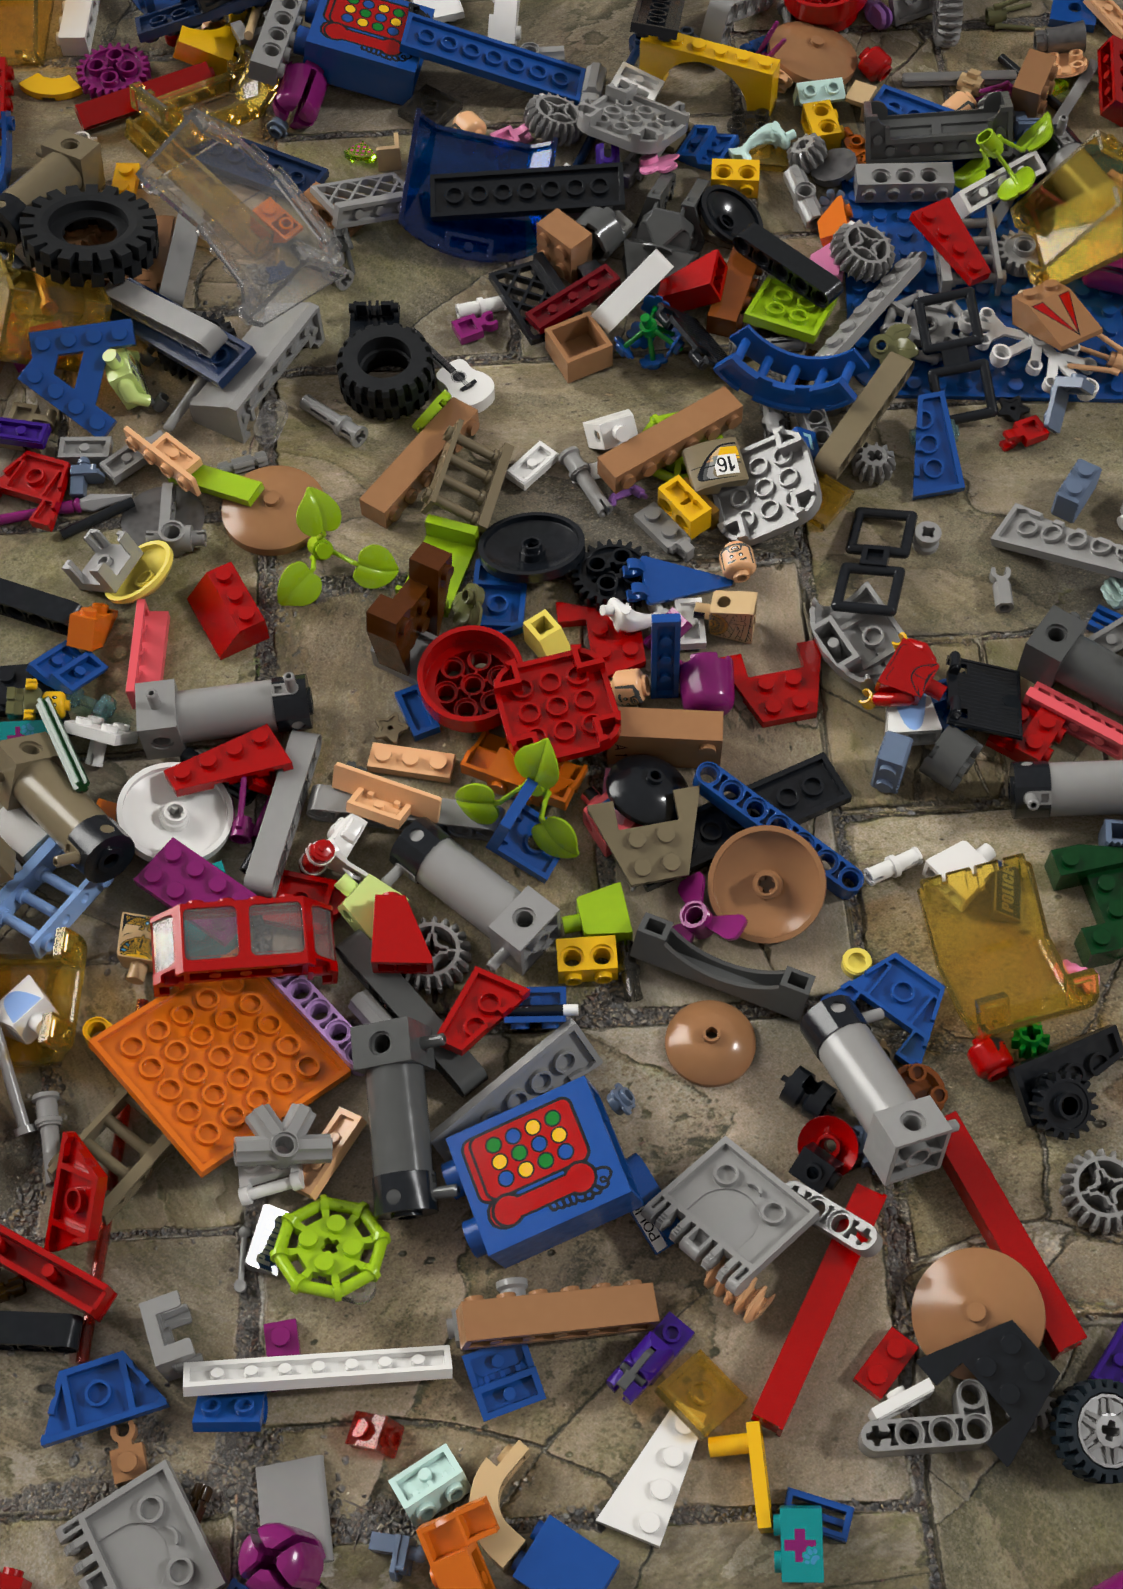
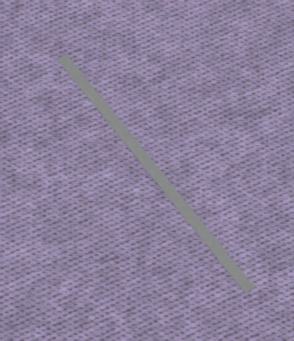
(1065, 109)

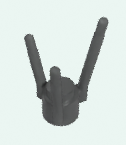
(344, 237)

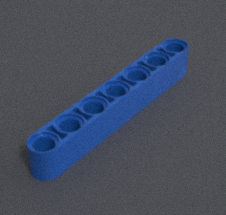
(771, 815)

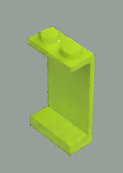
(455, 538)

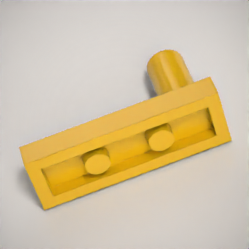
(752, 1444)

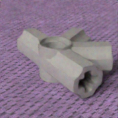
(290, 1133)

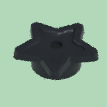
(1012, 415)

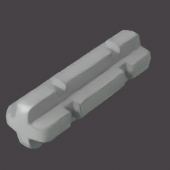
(244, 463)

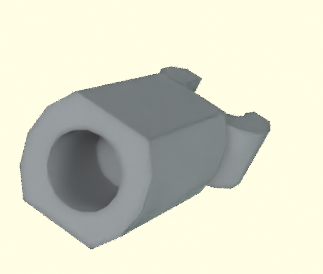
(1002, 591)

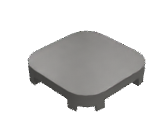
(632, 120)
(779, 492)

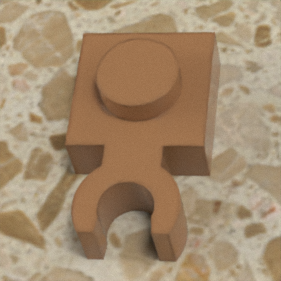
(130, 1457)

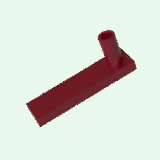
(573, 298)

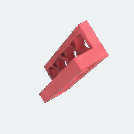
(147, 648)
(1080, 720)

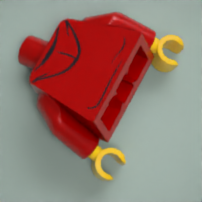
(906, 677)

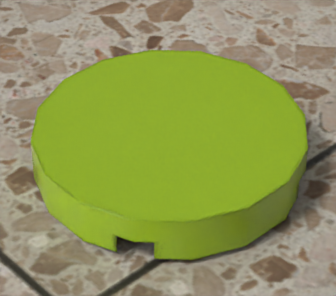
(431, 411)

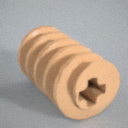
(749, 1301)

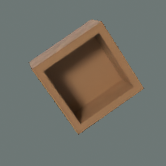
(1034, 83)
(564, 244)
(578, 347)

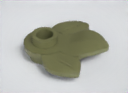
(896, 341)
(468, 606)

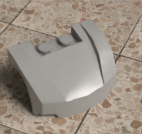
(855, 643)

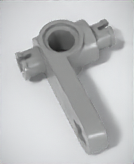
(178, 536)

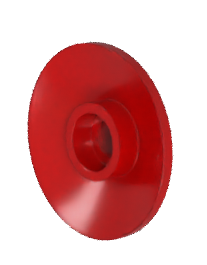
(832, 1128)

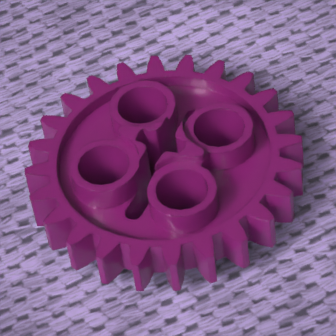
(124, 68)

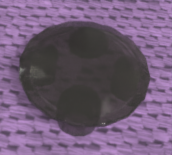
(747, 122)

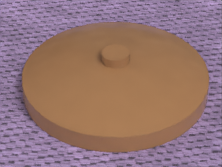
(813, 52)
(270, 523)
(770, 880)
(971, 1294)

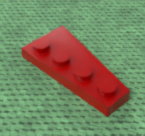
(950, 237)
(243, 756)

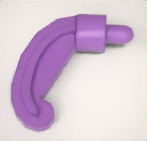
(635, 490)

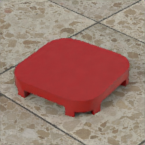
(560, 700)

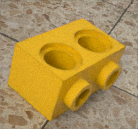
(823, 120)
(738, 174)
(684, 506)
(586, 952)

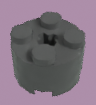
(605, 231)
(951, 758)

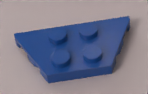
(503, 602)
(98, 1397)

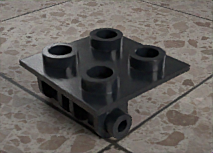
(364, 315)

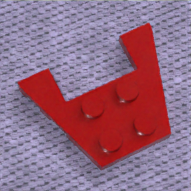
(40, 481)
(618, 649)
(785, 694)

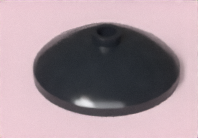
(727, 212)
(644, 789)

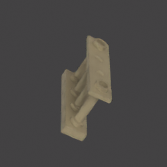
(492, 478)
(129, 1178)

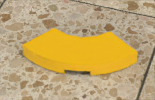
(44, 87)

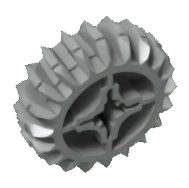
(947, 22)
(552, 117)
(862, 251)
(454, 959)
(1081, 1201)

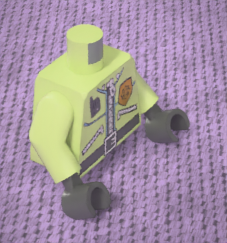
(128, 379)

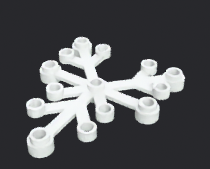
(1002, 353)

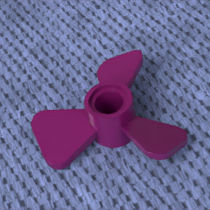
(692, 893)

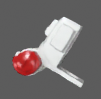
(335, 850)

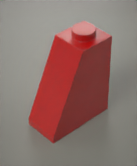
(695, 284)
(397, 938)

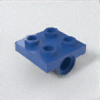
(231, 1412)

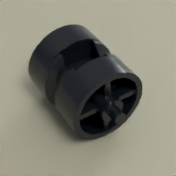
(808, 1094)

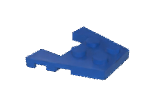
(906, 997)

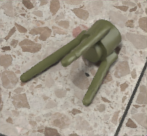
(998, 13)

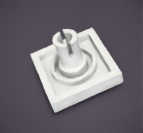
(100, 735)

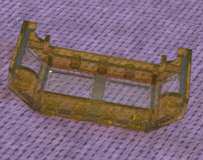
(225, 96)

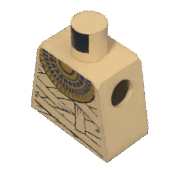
(730, 614)

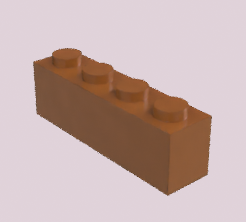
(741, 281)

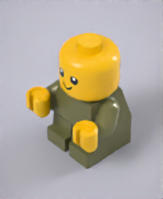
(22, 701)

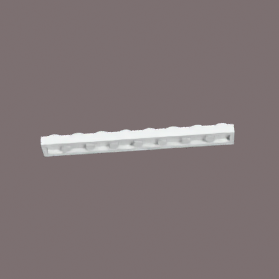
(316, 1370)

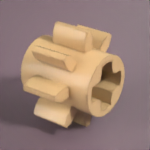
(971, 82)

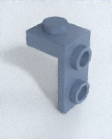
(1059, 397)

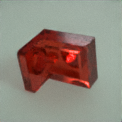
(375, 1434)

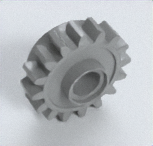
(1016, 251)

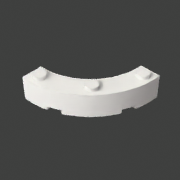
(504, 21)

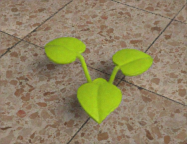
(992, 146)
(314, 517)
(540, 764)

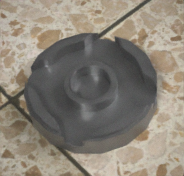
(836, 168)

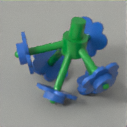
(643, 334)

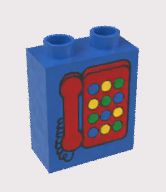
(360, 46)
(540, 1174)

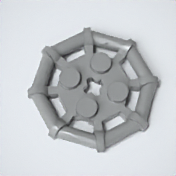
(937, 317)

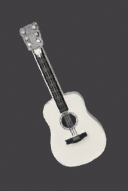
(464, 382)

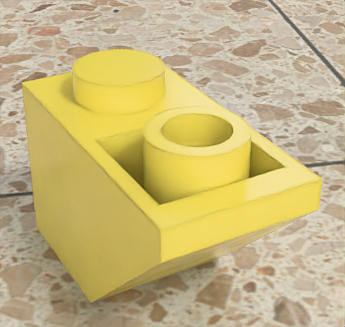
(545, 635)

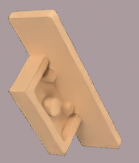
(170, 456)
(382, 798)

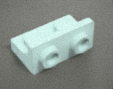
(818, 91)
(430, 1485)

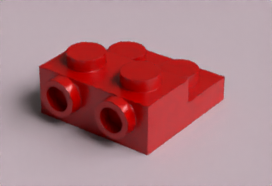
(1039, 734)

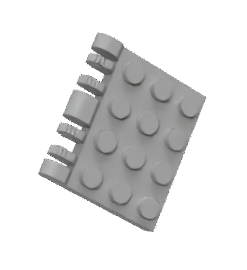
(734, 1208)
(143, 1538)

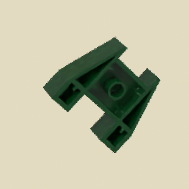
(1101, 876)

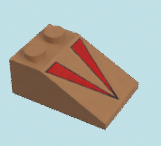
(1054, 315)

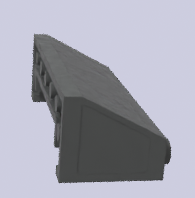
(934, 134)

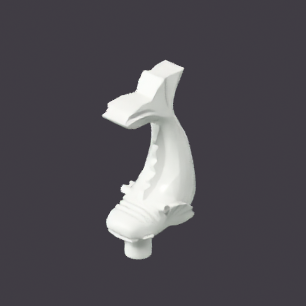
(627, 619)

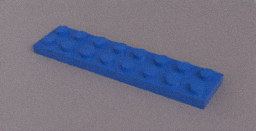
(491, 58)

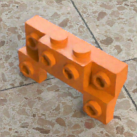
(495, 764)
(453, 1546)

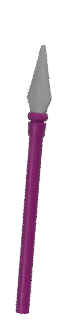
(88, 503)

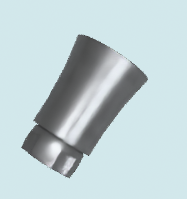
(1061, 38)

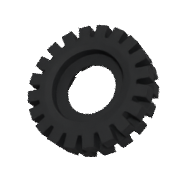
(127, 254)

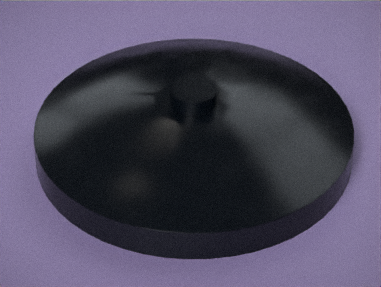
(531, 547)

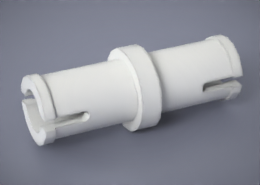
(480, 306)
(893, 866)

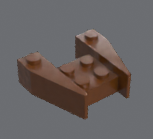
(413, 610)

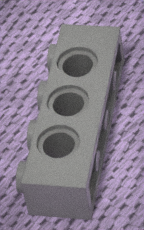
(903, 182)

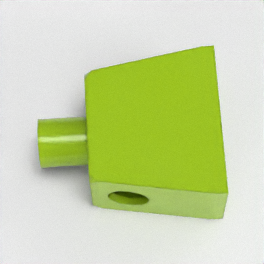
(601, 914)

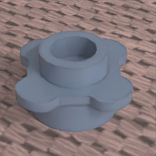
(621, 1100)

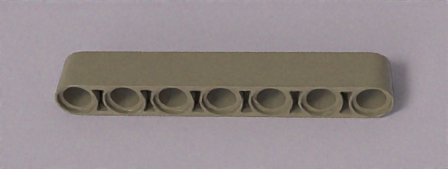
(863, 415)

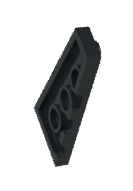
(1084, 1055)

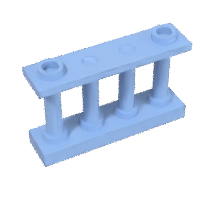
(26, 881)

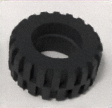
(383, 347)

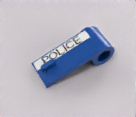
(648, 1190)

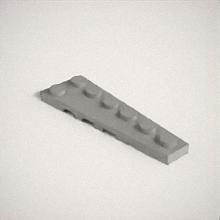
(1033, 535)
(554, 1061)

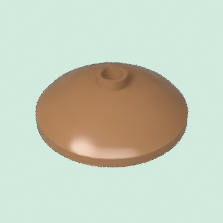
(709, 1060)

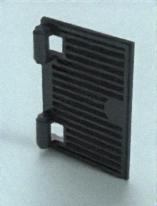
(694, 334)
(987, 696)

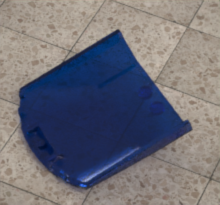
(451, 150)

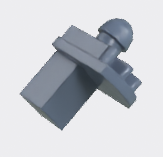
(1022, 123)
(84, 474)
(403, 1552)

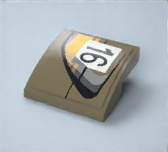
(715, 465)

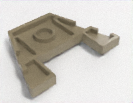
(655, 850)

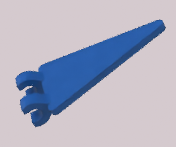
(668, 581)

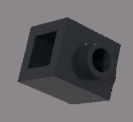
(817, 1168)

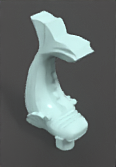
(767, 134)

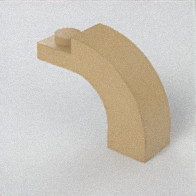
(490, 1481)

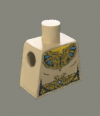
(135, 946)

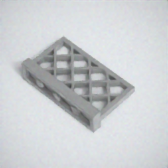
(361, 208)

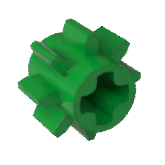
(1030, 1041)

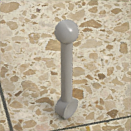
(240, 1285)

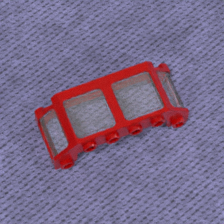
(242, 941)

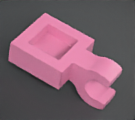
(518, 134)

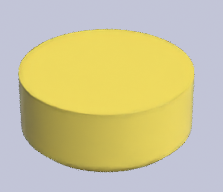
(855, 962)

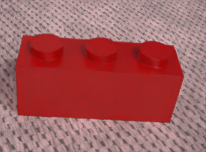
(227, 611)

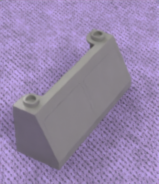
(275, 347)

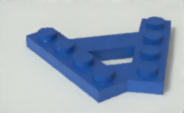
(91, 341)

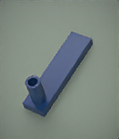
(665, 655)

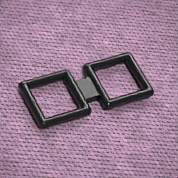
(955, 352)
(874, 561)

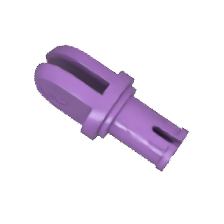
(878, 14)

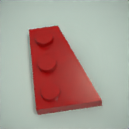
(479, 1009)

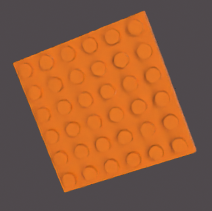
(213, 1058)

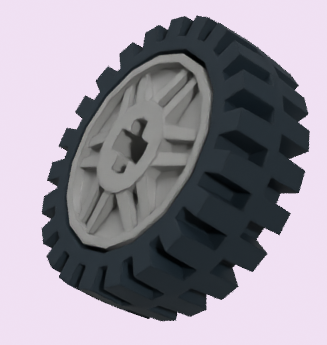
(1091, 1430)

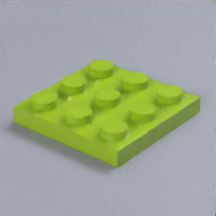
(786, 312)

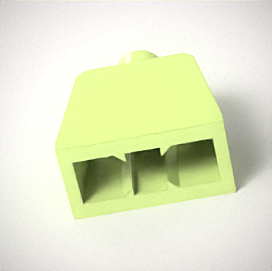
(360, 901)

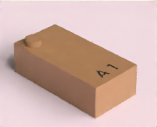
(672, 735)

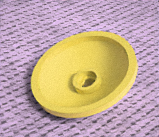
(146, 575)

